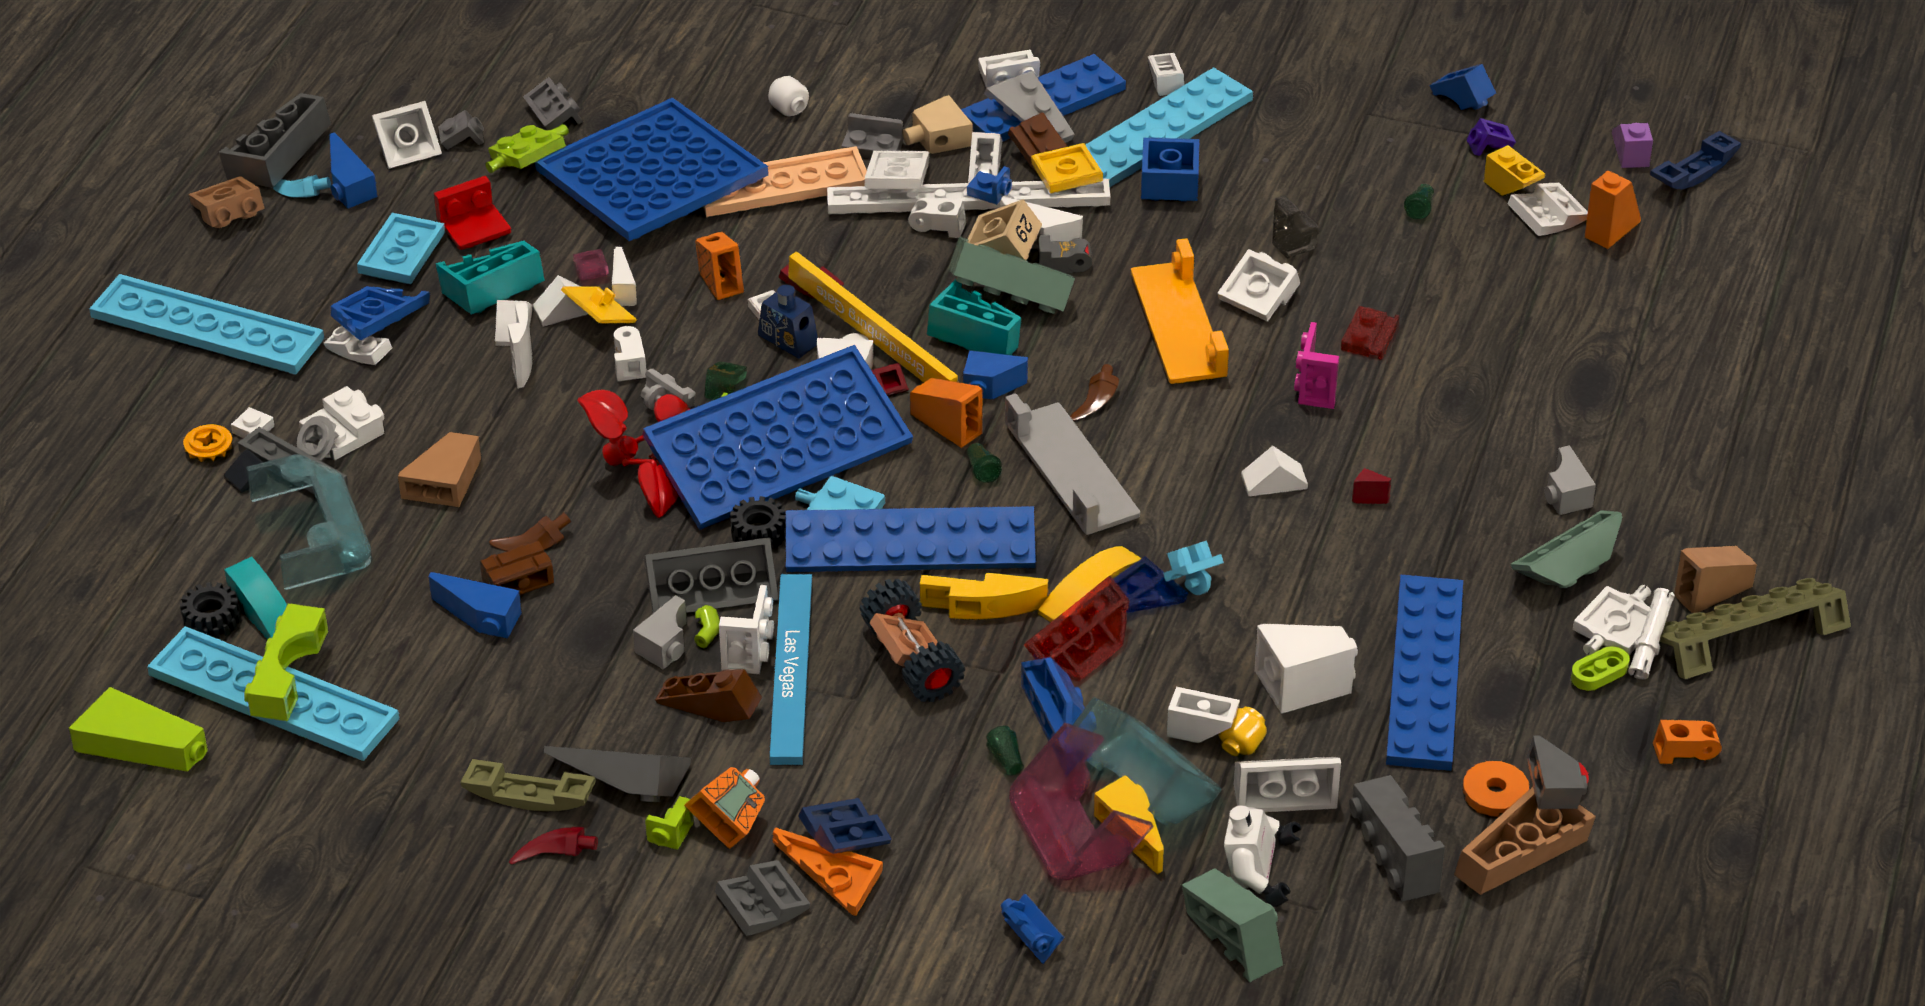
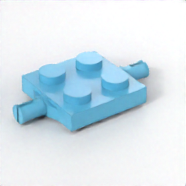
(839, 495)

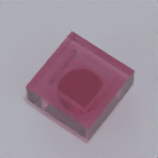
(590, 264)

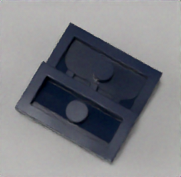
(844, 826)

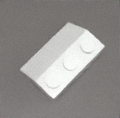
(1288, 784)

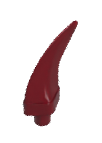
(561, 841)

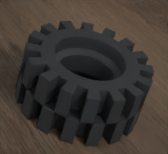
(758, 512)
(206, 599)

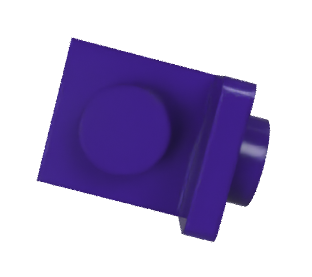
(1489, 133)

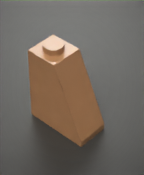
(442, 471)
(1712, 575)

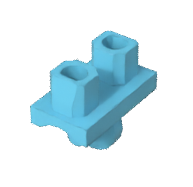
(1191, 563)

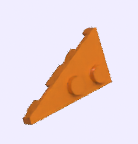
(842, 875)

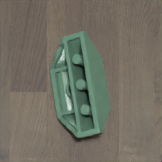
(1573, 552)

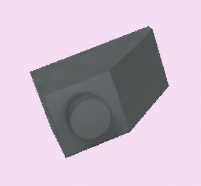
(1554, 776)

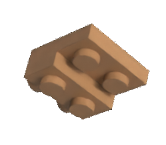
(227, 202)

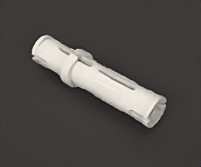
(1648, 644)

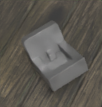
(459, 128)

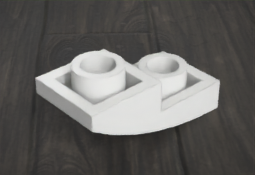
(365, 351)

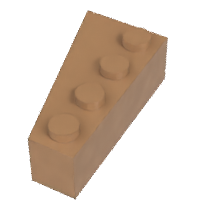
(1520, 842)

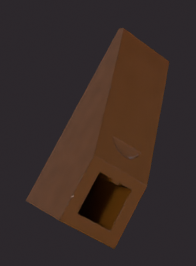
(715, 695)

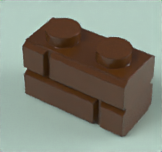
(519, 569)

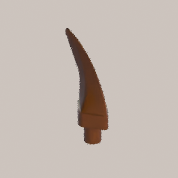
(1101, 389)
(545, 532)

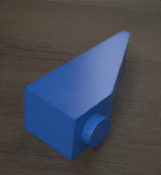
(350, 176)
(480, 605)

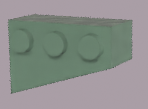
(1237, 919)

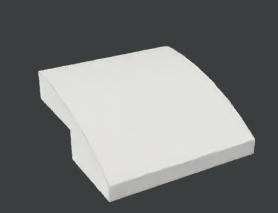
(1548, 209)
(521, 345)

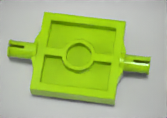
(526, 147)

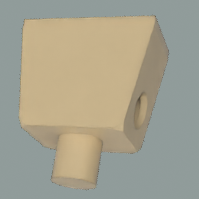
(939, 127)

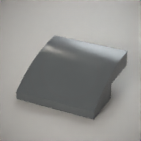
(762, 897)

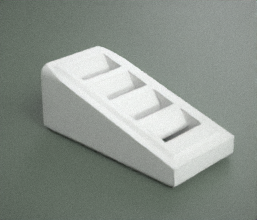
(1166, 73)
(622, 280)

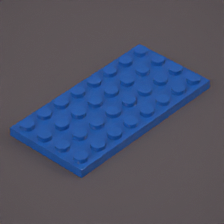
(777, 435)

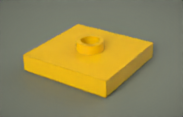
(1067, 168)

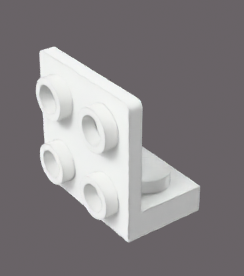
(745, 640)

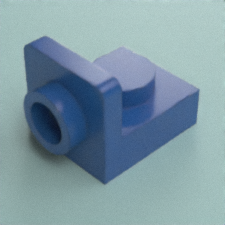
(990, 187)

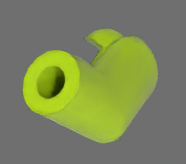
(710, 621)

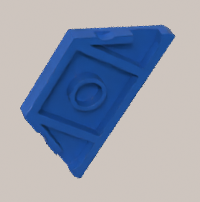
(375, 309)

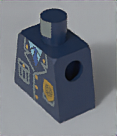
(788, 322)

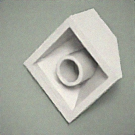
(406, 134)

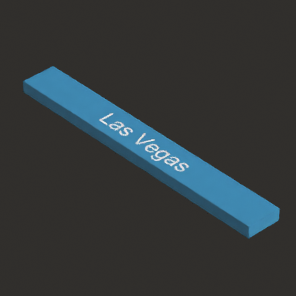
(791, 670)

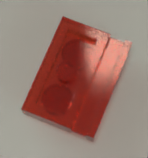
(1369, 332)

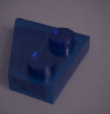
(1147, 587)

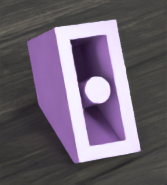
(1633, 144)

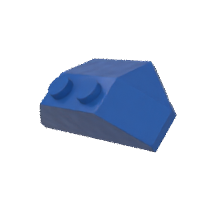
(1051, 694)

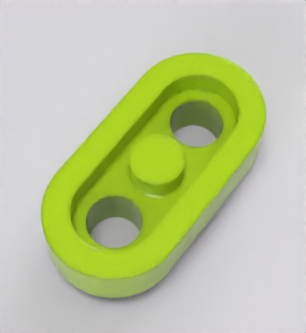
(1600, 668)

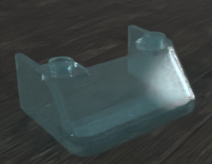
(334, 545)
(1134, 750)

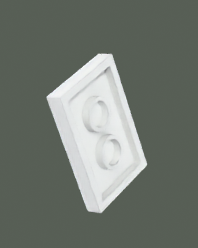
(897, 170)

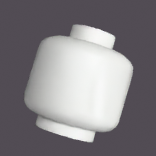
(787, 95)

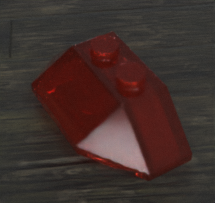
(1085, 631)

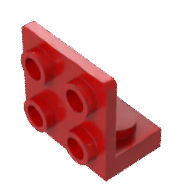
(470, 213)

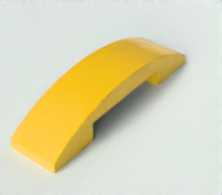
(1086, 577)

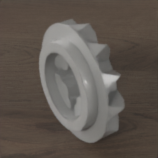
(311, 433)

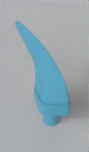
(303, 187)

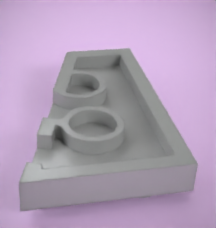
(1027, 97)

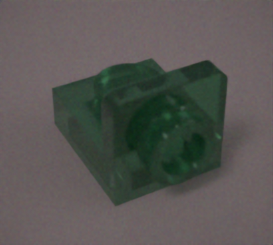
(723, 378)

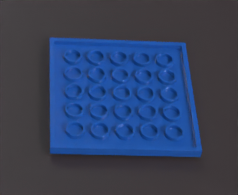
(651, 168)

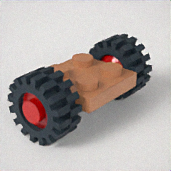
(929, 664)

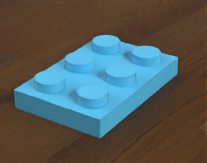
(401, 248)

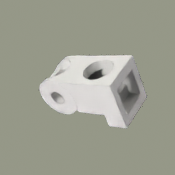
(938, 215)
(629, 354)

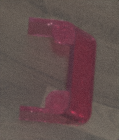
(1055, 820)

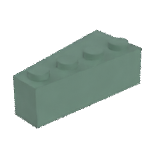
(1010, 275)

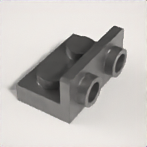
(551, 105)
(873, 134)

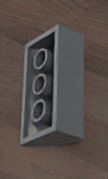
(712, 575)

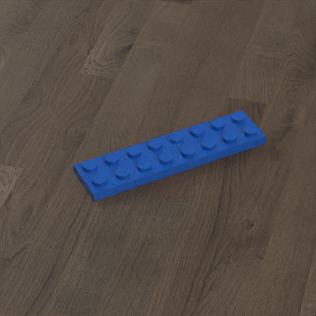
(910, 539)
(1425, 673)

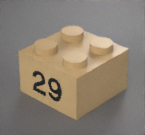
(1007, 229)

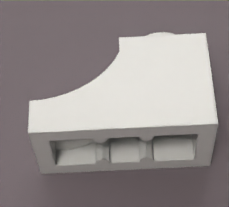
(985, 154)

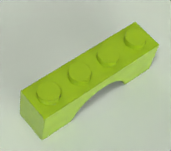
(296, 634)

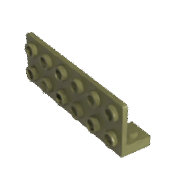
(1692, 635)

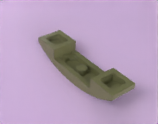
(526, 792)

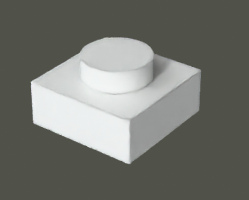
(250, 421)

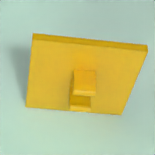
(599, 304)

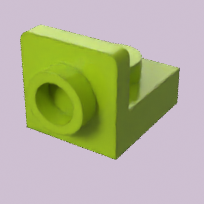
(673, 828)

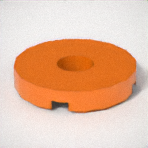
(1492, 774)

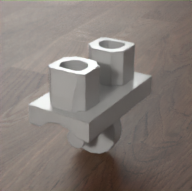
(660, 385)

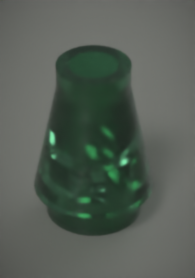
(1419, 203)
(984, 464)
(1005, 748)

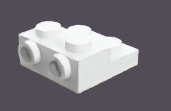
(1259, 285)
(354, 420)

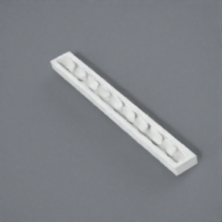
(862, 200)

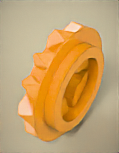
(201, 436)

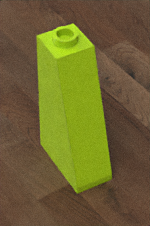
(138, 733)

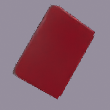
(891, 379)
(1371, 488)

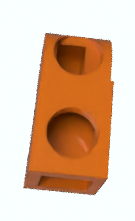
(1686, 740)

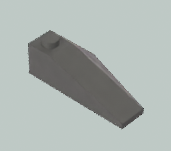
(629, 772)

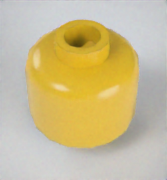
(1245, 734)

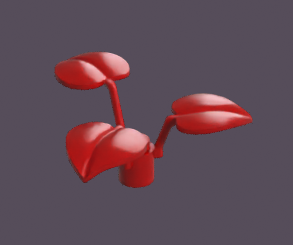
(606, 415)

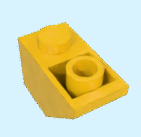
(1510, 171)

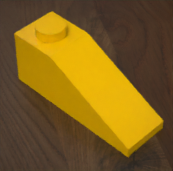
(1132, 799)

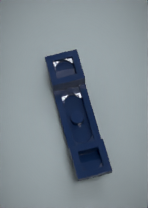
(1696, 168)

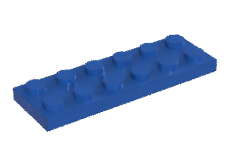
(1069, 88)

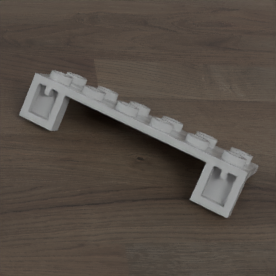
(1070, 465)

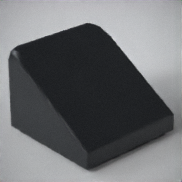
(237, 471)

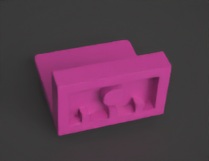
(1318, 373)

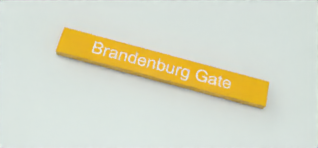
(866, 321)

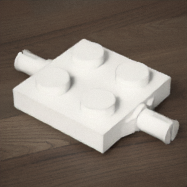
(1613, 619)

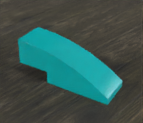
(257, 593)

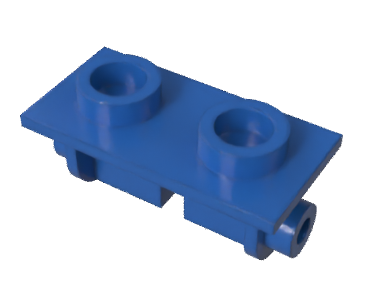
(1032, 926)

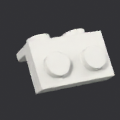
(1007, 66)

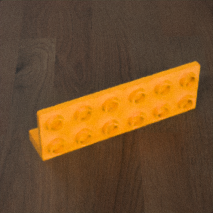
(1179, 320)

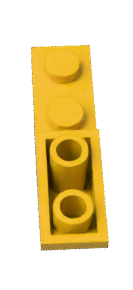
(987, 599)

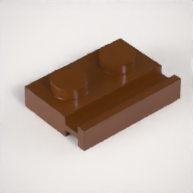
(1035, 137)

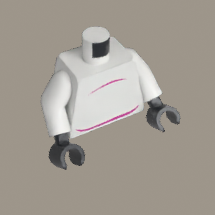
(1251, 847)

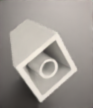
(1304, 663)

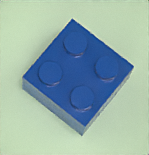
(1170, 169)

